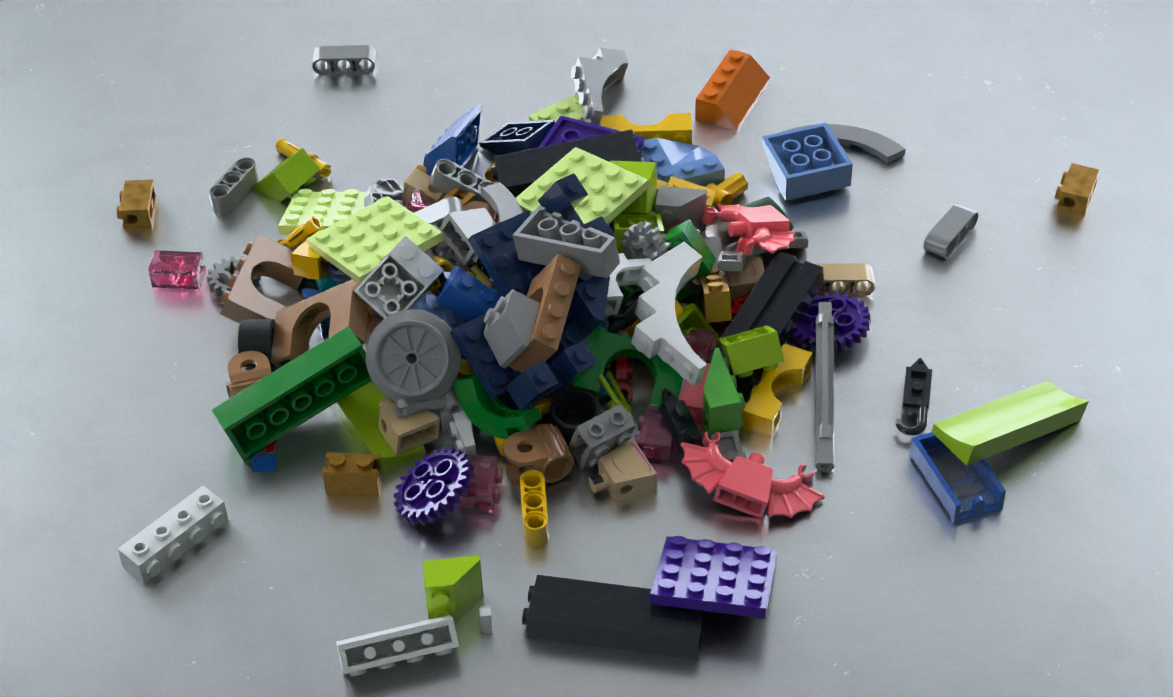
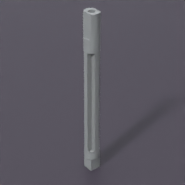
(824, 388)

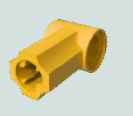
(728, 189)

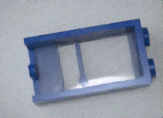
(962, 489)

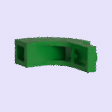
(491, 414)

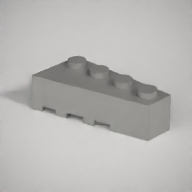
(548, 234)

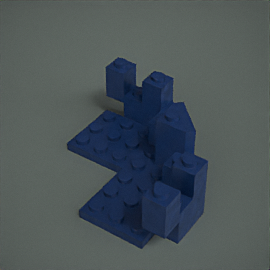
(586, 312)

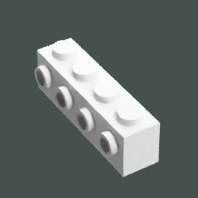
(173, 534)
(397, 644)

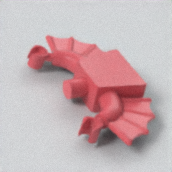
(756, 226)
(748, 482)

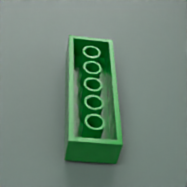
(294, 393)

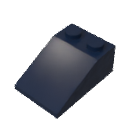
(517, 136)

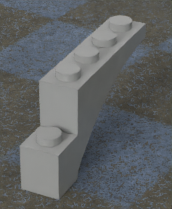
(594, 77)

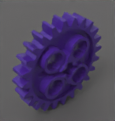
(850, 322)
(434, 486)

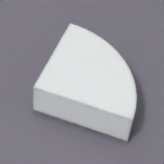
(485, 619)

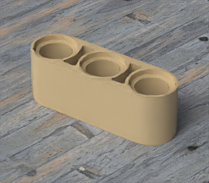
(848, 278)

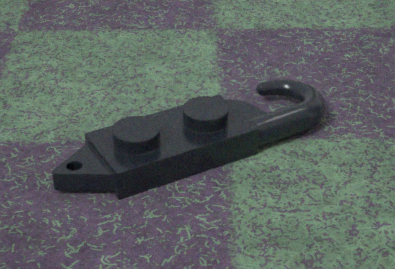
(626, 313)
(916, 397)
(679, 420)

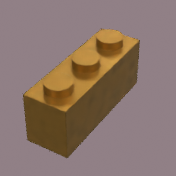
(715, 296)

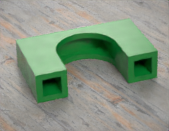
(609, 347)

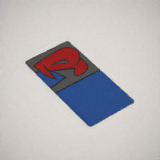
(265, 459)

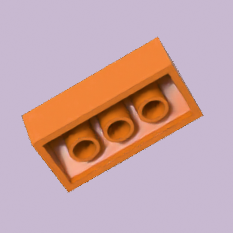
(731, 91)

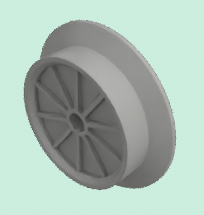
(419, 334)

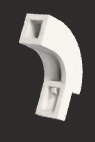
(626, 273)

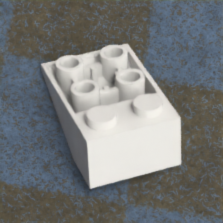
(399, 279)

